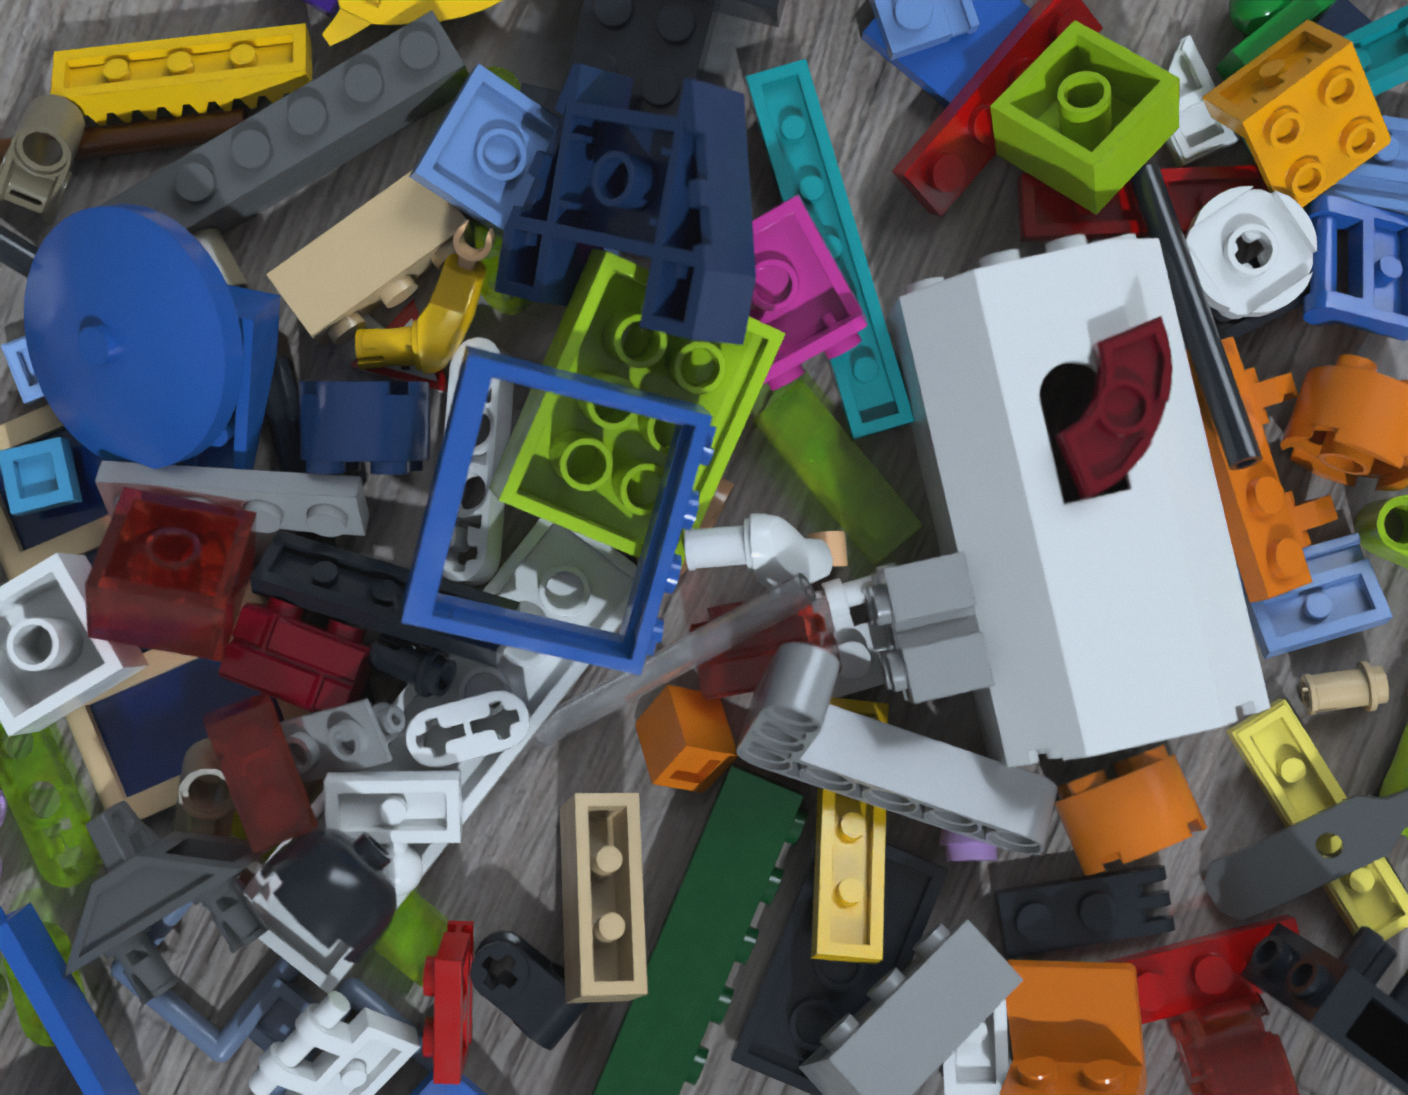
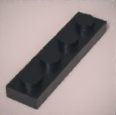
(361, 592)

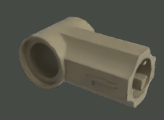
(201, 805)

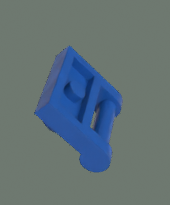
(1375, 268)

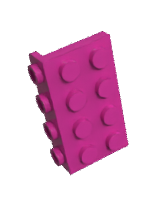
(801, 291)

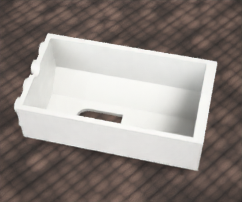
(1097, 612)

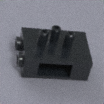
(1340, 996)

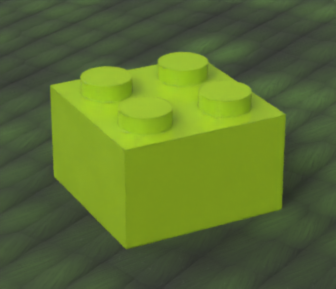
(1086, 116)

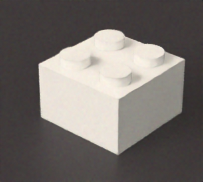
(45, 647)

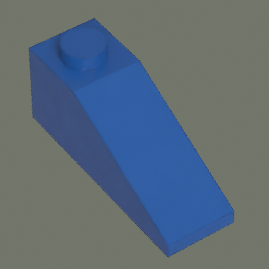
(259, 327)

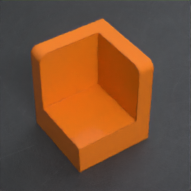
(685, 739)

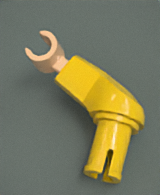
(441, 324)

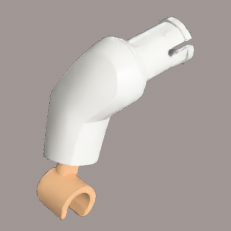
(768, 548)

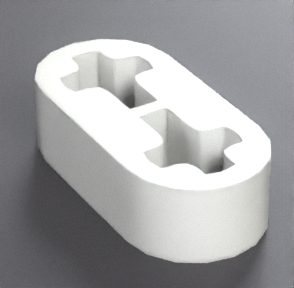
(464, 713)

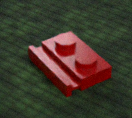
(449, 982)

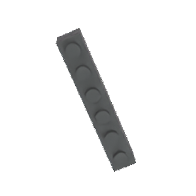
(307, 131)

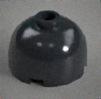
(336, 888)

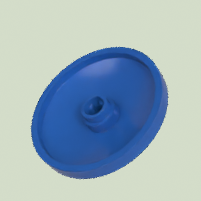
(133, 335)

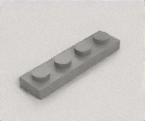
(282, 499)

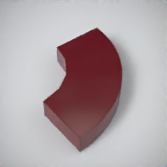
(1124, 410)

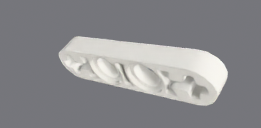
(483, 464)

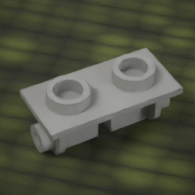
(342, 738)

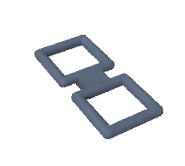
(265, 1015)

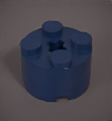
(364, 423)

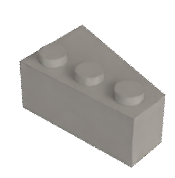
(914, 1016)

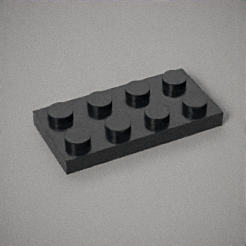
(808, 996)

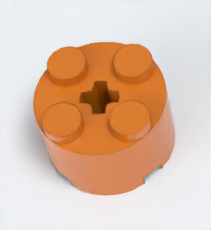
(1351, 424)
(1130, 813)

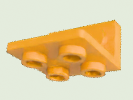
(1303, 112)

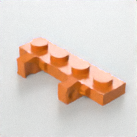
(1261, 518)

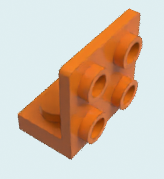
(1075, 1030)

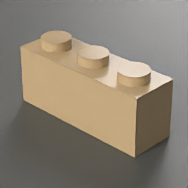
(368, 260)
(603, 898)

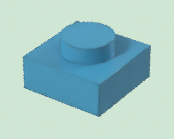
(39, 476)

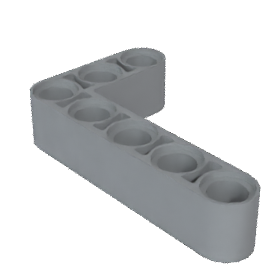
(809, 740)

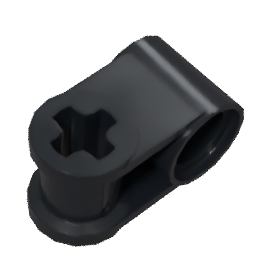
(529, 996)

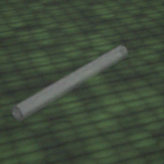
(678, 658)

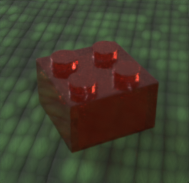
(171, 574)

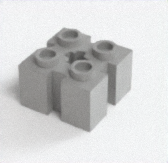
(929, 629)

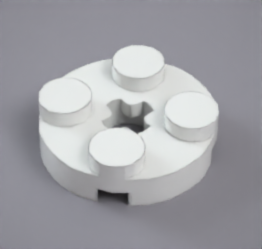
(1285, 261)

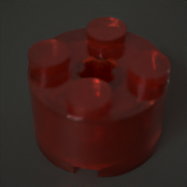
(1232, 1050)

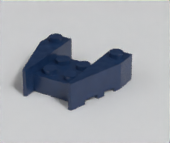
(645, 190)

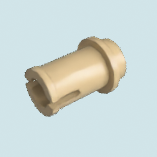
(1345, 689)

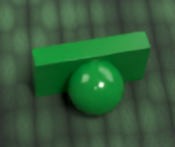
(1264, 25)

